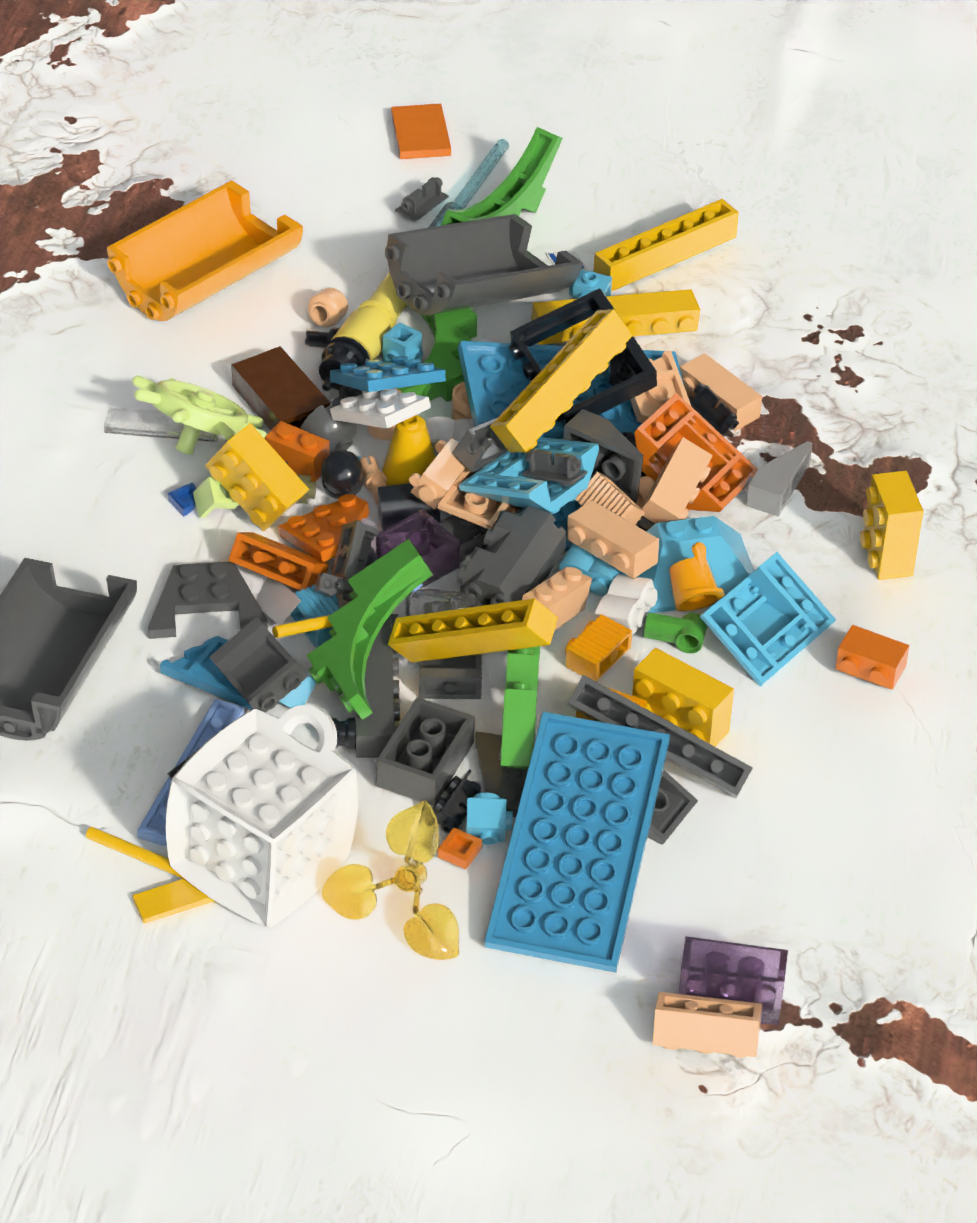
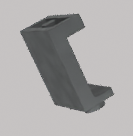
(258, 666)
(451, 678)

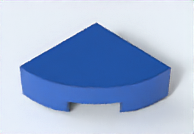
(183, 499)

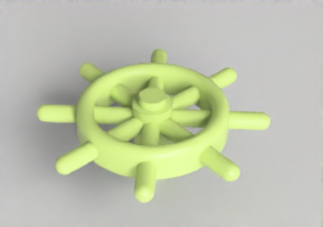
(196, 409)

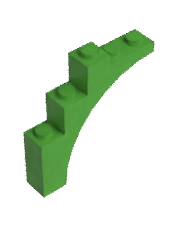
(520, 188)
(448, 331)
(356, 625)
(520, 707)

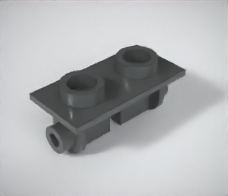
(422, 201)
(563, 470)

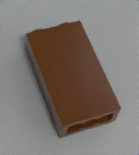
(276, 388)

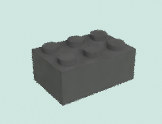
(425, 751)

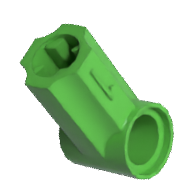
(685, 632)

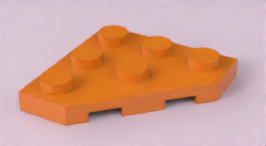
(321, 529)

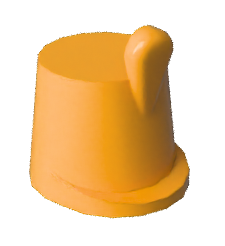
(693, 582)

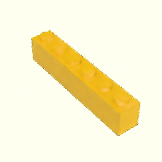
(667, 244)
(641, 313)
(561, 381)
(473, 630)

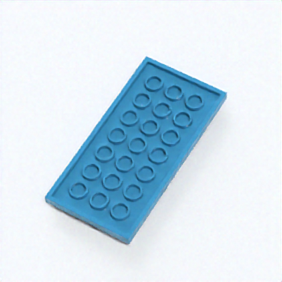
(496, 379)
(578, 842)

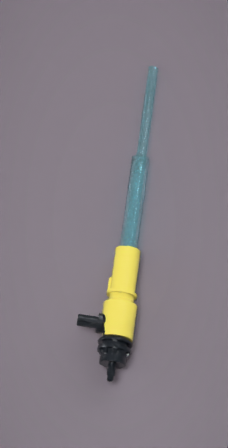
(364, 328)

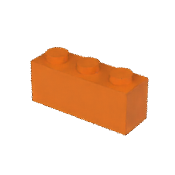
(276, 560)

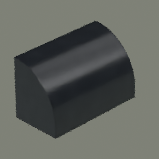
(398, 503)

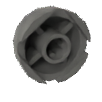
(337, 432)

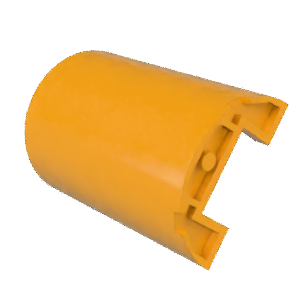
(197, 252)

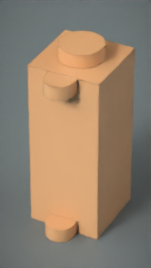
(439, 475)

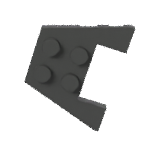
(203, 590)
(504, 782)

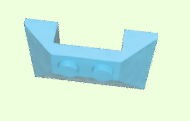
(504, 480)
(724, 554)
(768, 618)

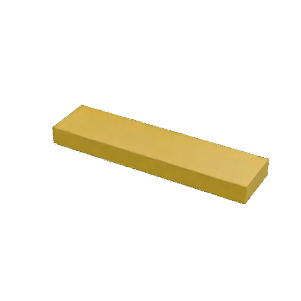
(169, 900)

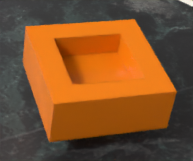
(459, 848)

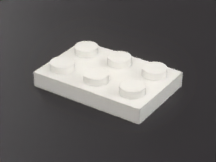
(380, 408)

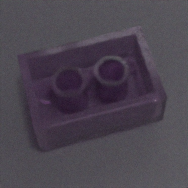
(735, 973)

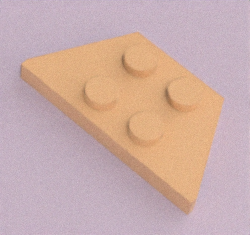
(668, 384)

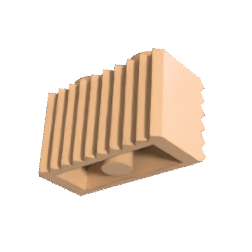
(611, 497)

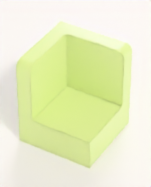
(210, 496)

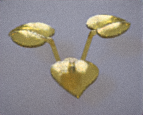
(352, 894)

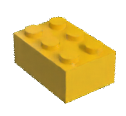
(256, 477)
(892, 525)
(684, 696)

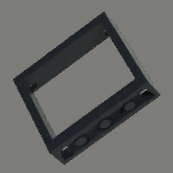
(566, 317)

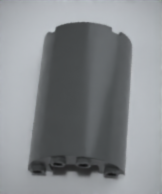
(472, 265)
(50, 645)

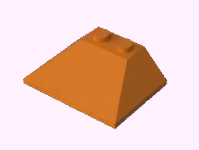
(678, 420)

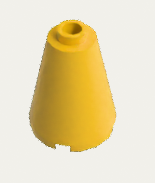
(408, 451)

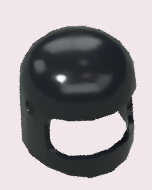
(342, 472)

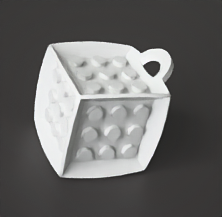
(263, 814)

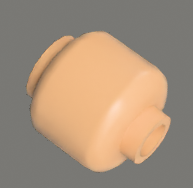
(327, 307)

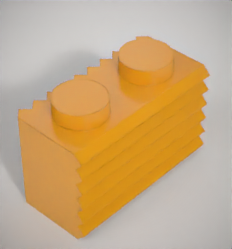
(598, 647)

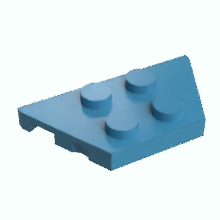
(202, 673)

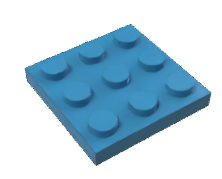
(387, 375)

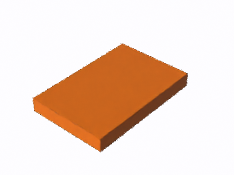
(420, 131)

